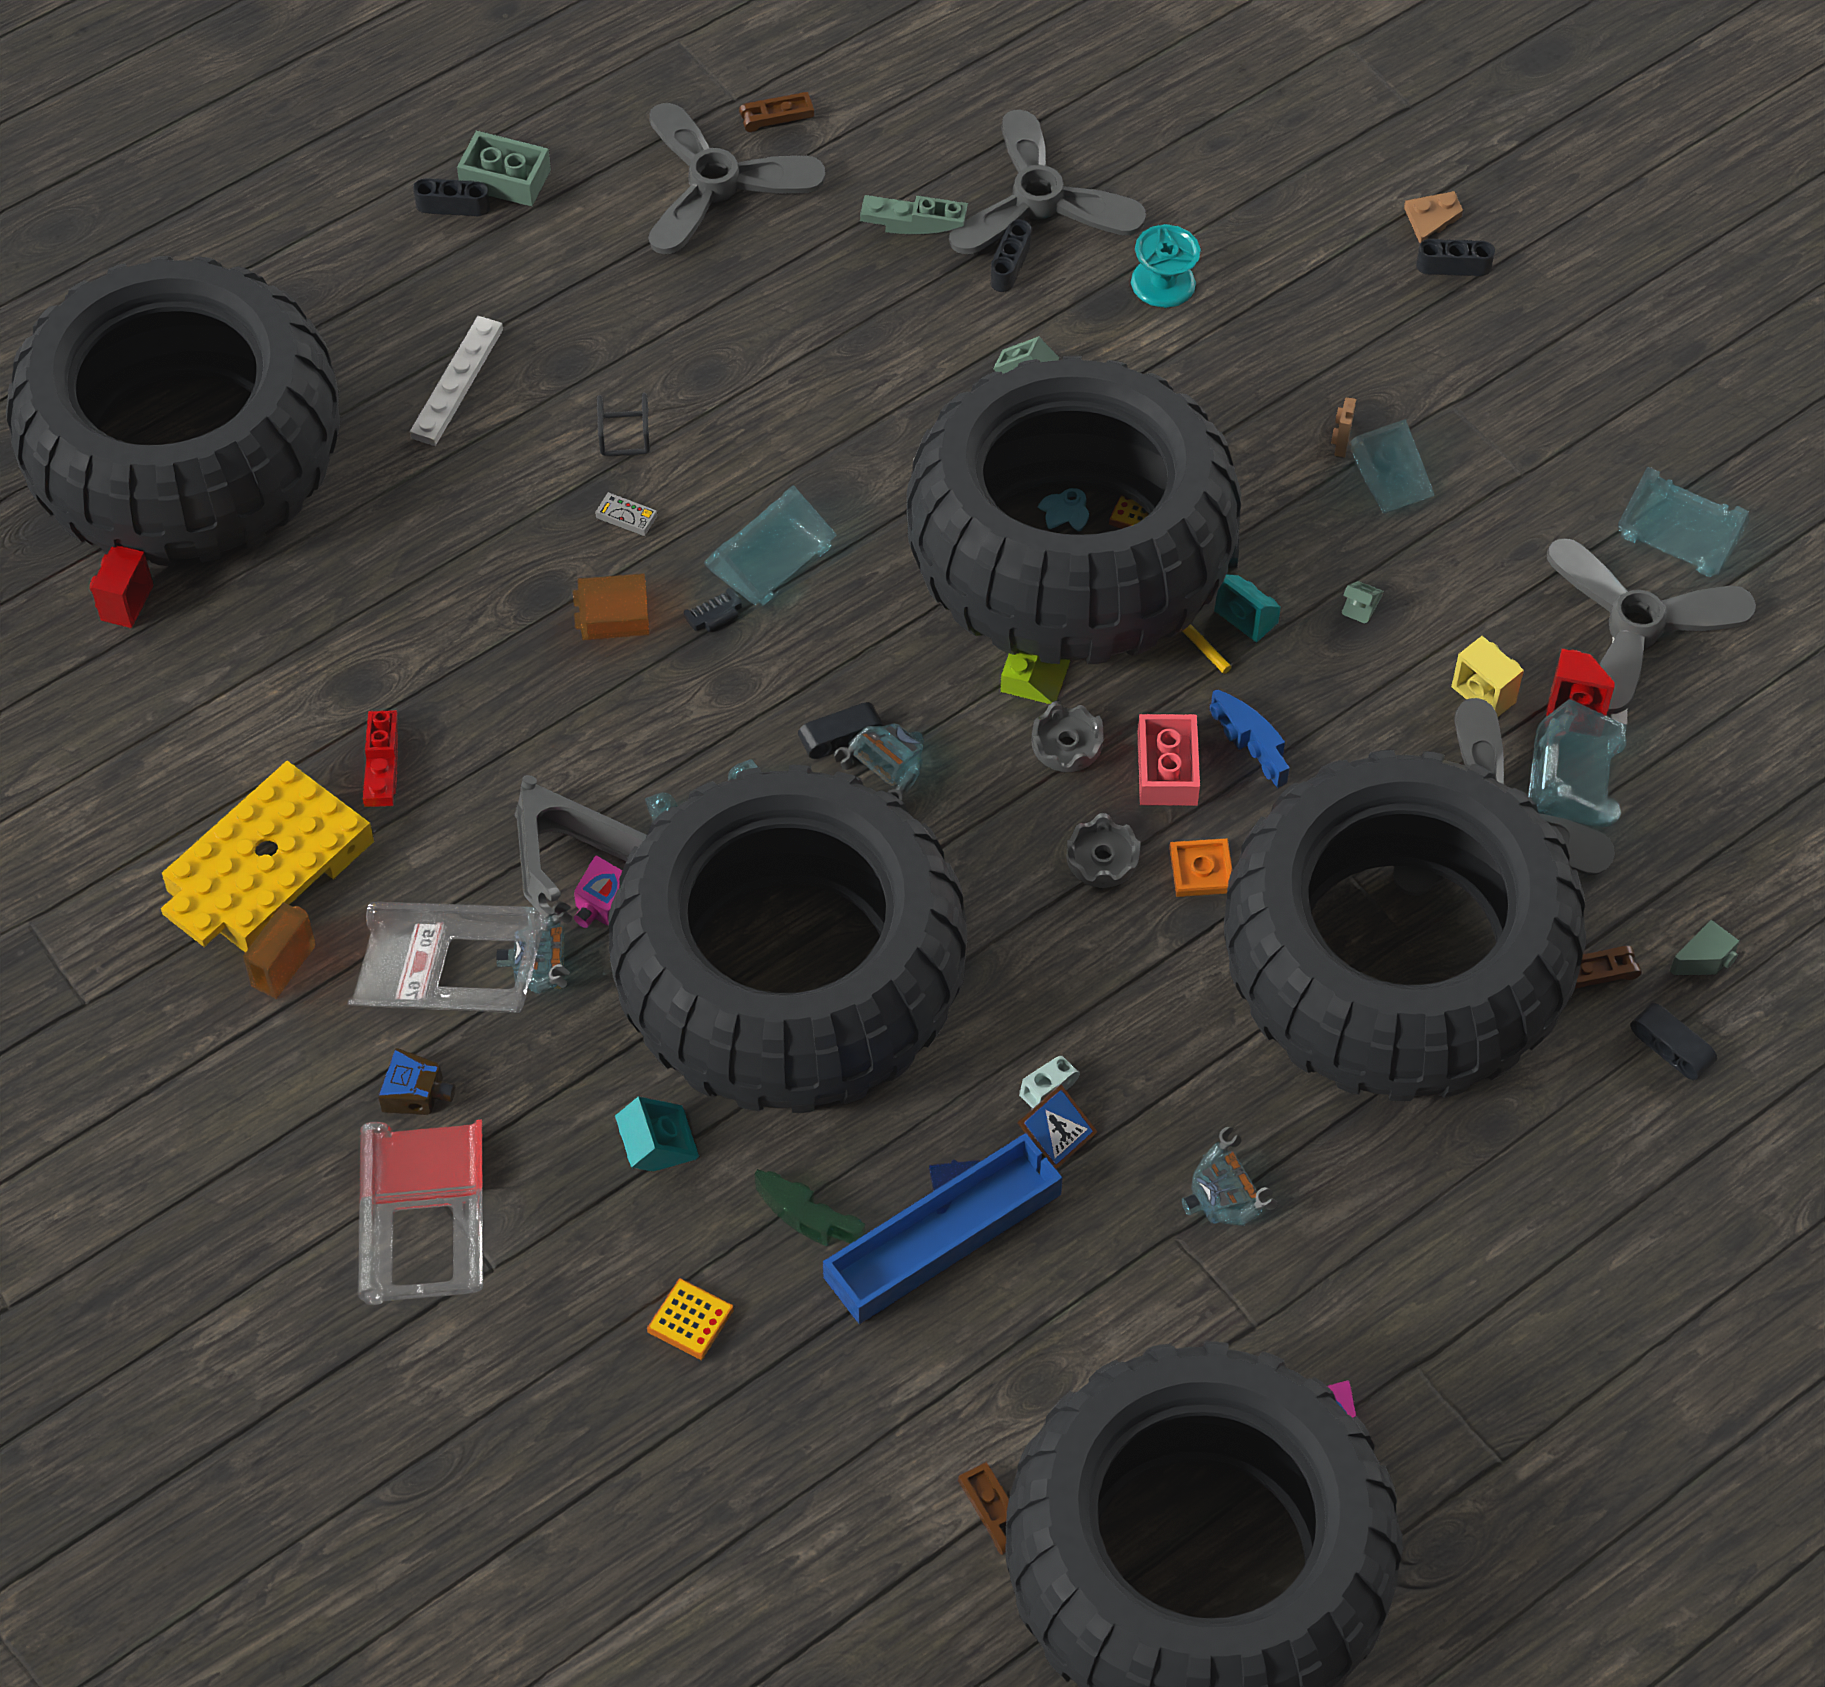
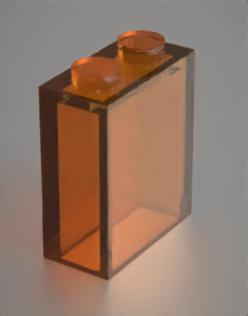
(611, 606)
(279, 950)

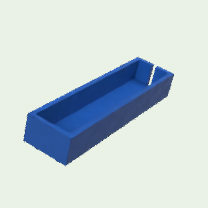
(924, 1243)

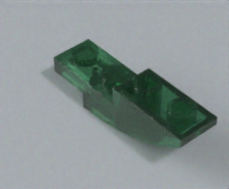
(796, 1207)

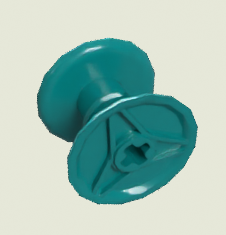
(1165, 264)

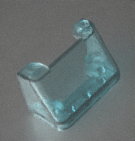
(1682, 523)
(771, 547)
(1574, 764)

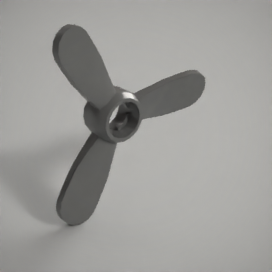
(1027, 151)
(767, 174)
(1692, 611)
(1482, 745)

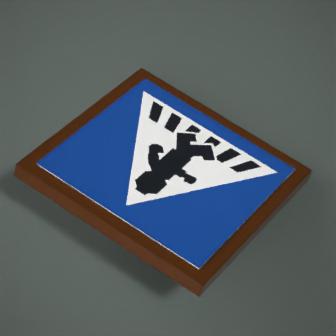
(1057, 1126)

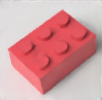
(1168, 759)

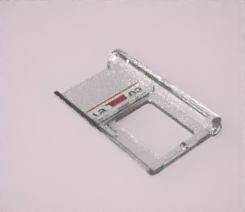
(411, 947)

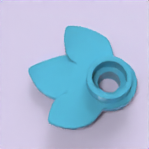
(1062, 510)

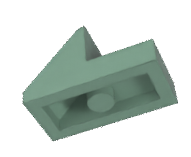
(1361, 601)

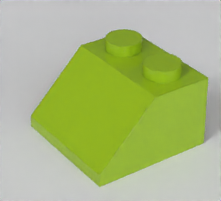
(1032, 679)

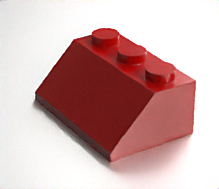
(1581, 680)

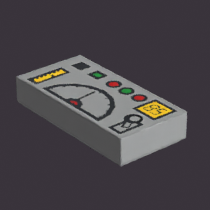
(626, 514)

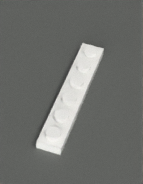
(456, 381)

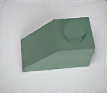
(1025, 351)
(1706, 952)

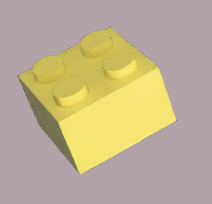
(1487, 675)

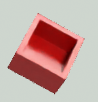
(121, 585)

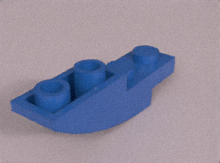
(1250, 729)

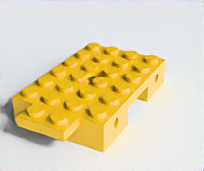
(234, 891)

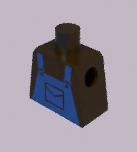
(413, 1085)

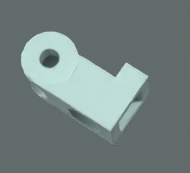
(1046, 1079)

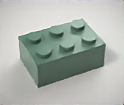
(506, 166)

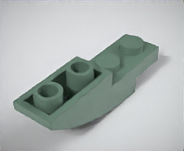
(917, 217)

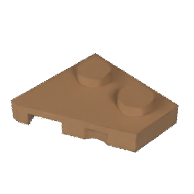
(1432, 213)
(1344, 419)

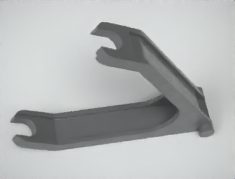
(547, 811)

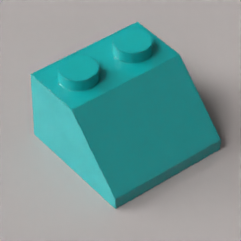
(1246, 607)
(655, 1134)

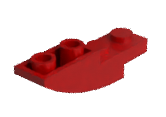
(381, 758)

